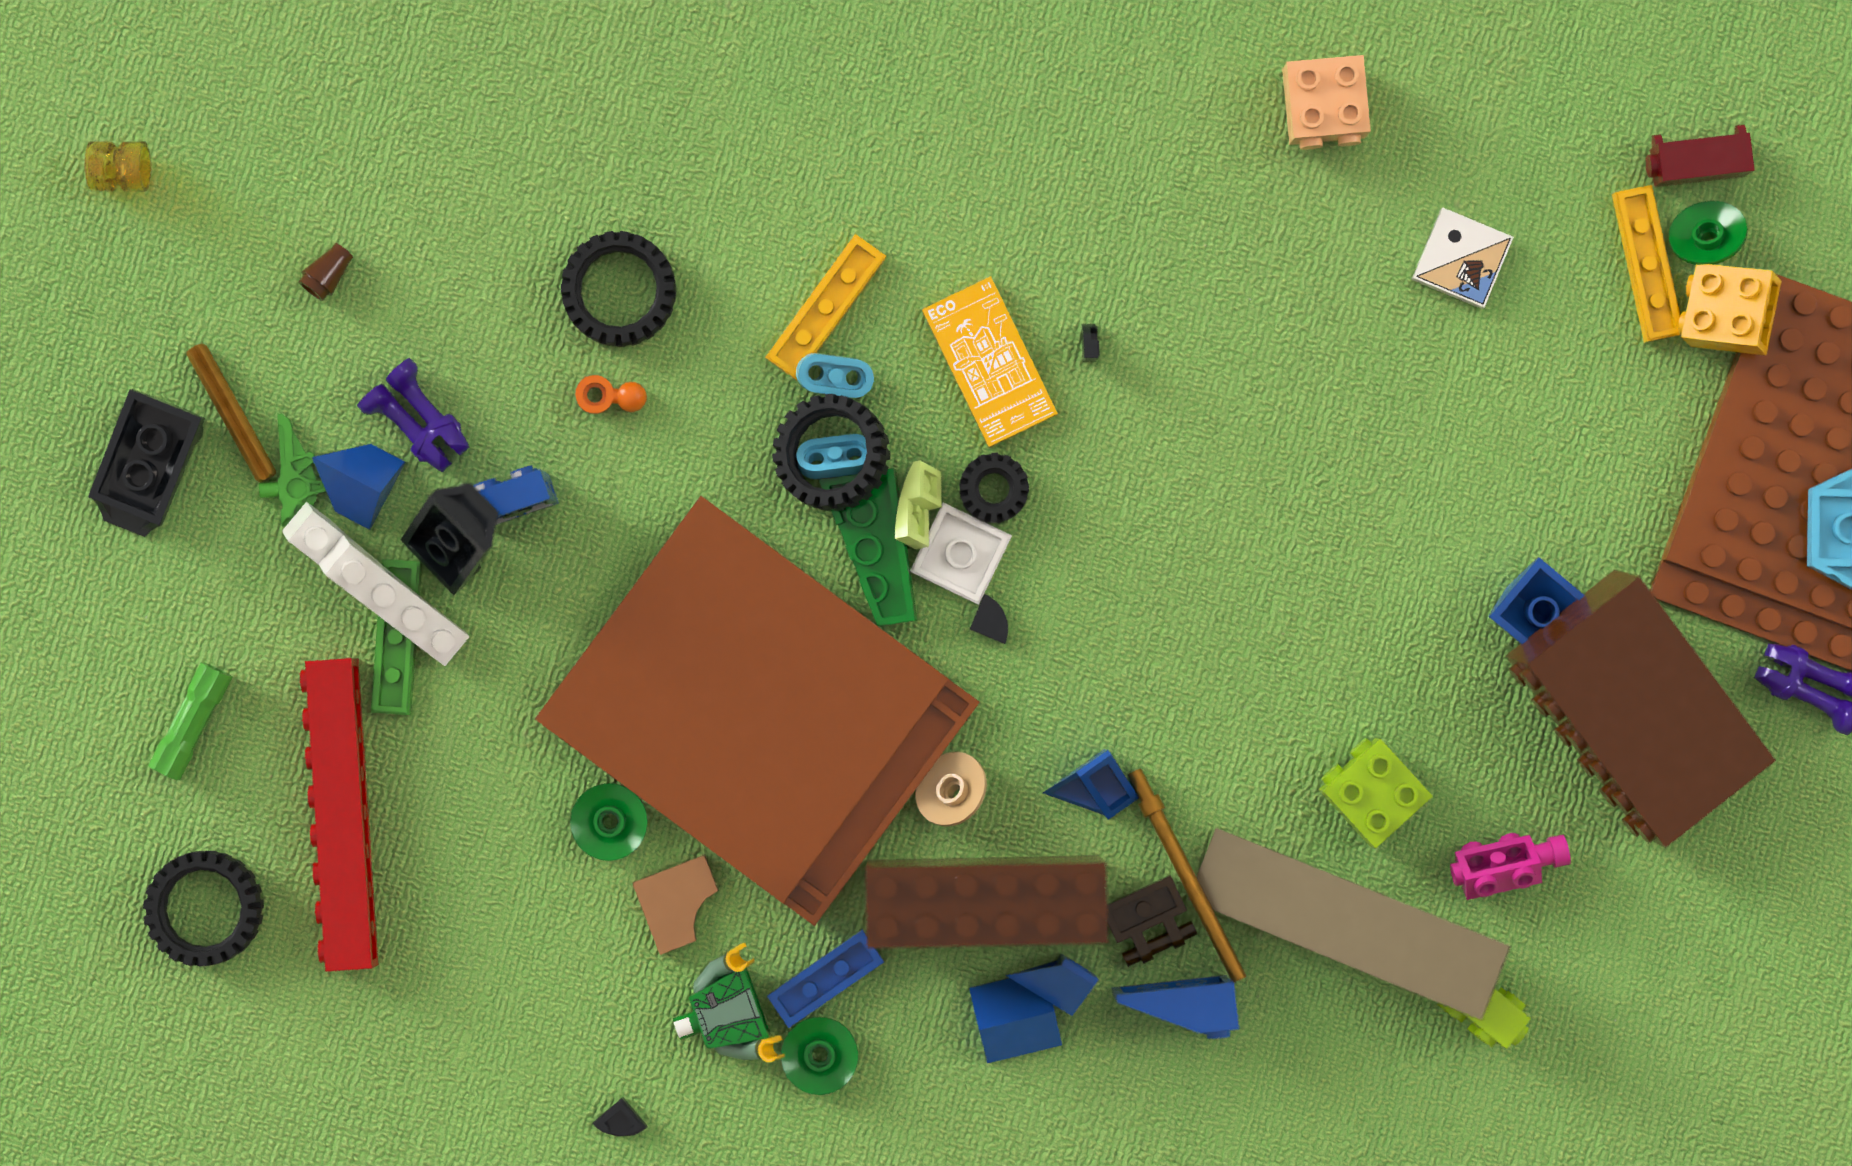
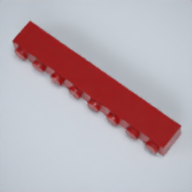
(341, 814)

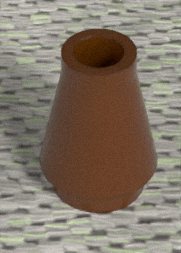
(325, 272)

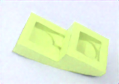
(918, 496)

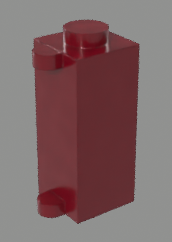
(1700, 159)

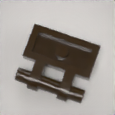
(1144, 910)

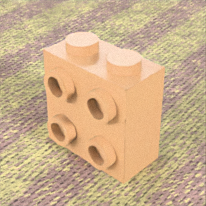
(1326, 101)

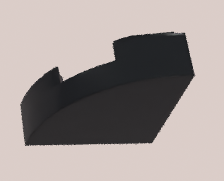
(1090, 345)
(990, 620)
(620, 1120)

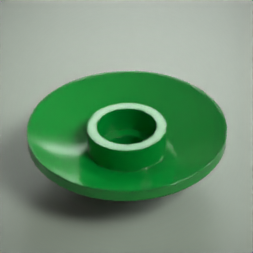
(1704, 222)
(589, 827)
(813, 1075)

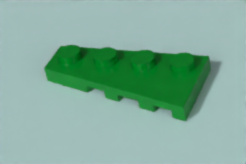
(875, 552)

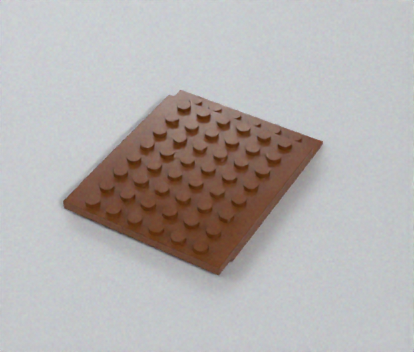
(1745, 512)
(757, 710)

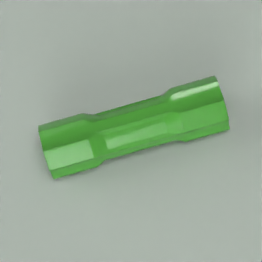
(179, 743)

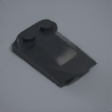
(145, 462)
(453, 534)

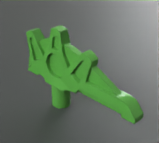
(297, 477)

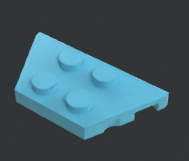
(1831, 528)

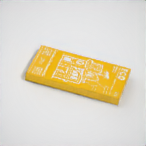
(989, 362)

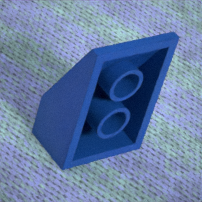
(1196, 1004)

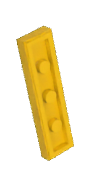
(1647, 263)
(826, 305)

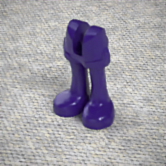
(382, 401)
(1793, 686)

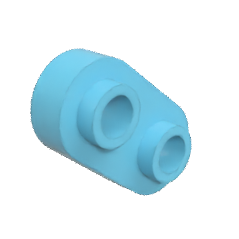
(833, 375)
(834, 454)

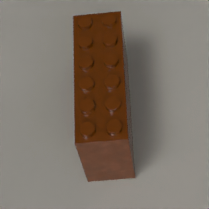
(1639, 709)
(986, 901)

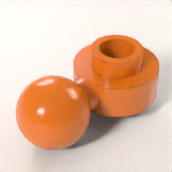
(629, 396)

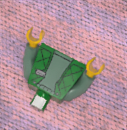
(728, 1011)

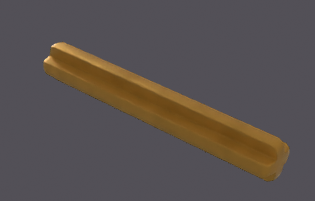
(231, 412)

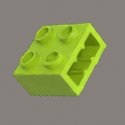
(1374, 791)
(1502, 1022)

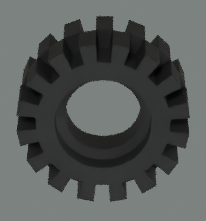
(998, 464)

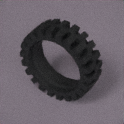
(625, 243)
(796, 426)
(158, 919)

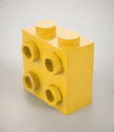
(1730, 308)

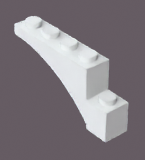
(373, 584)

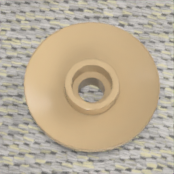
(946, 776)

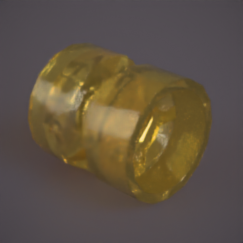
(118, 166)

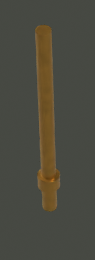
(1152, 807)

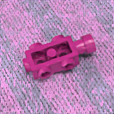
(1506, 864)

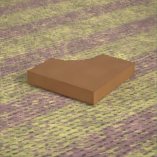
(672, 901)

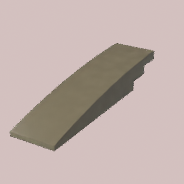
(1351, 924)

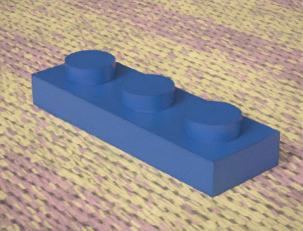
(825, 979)

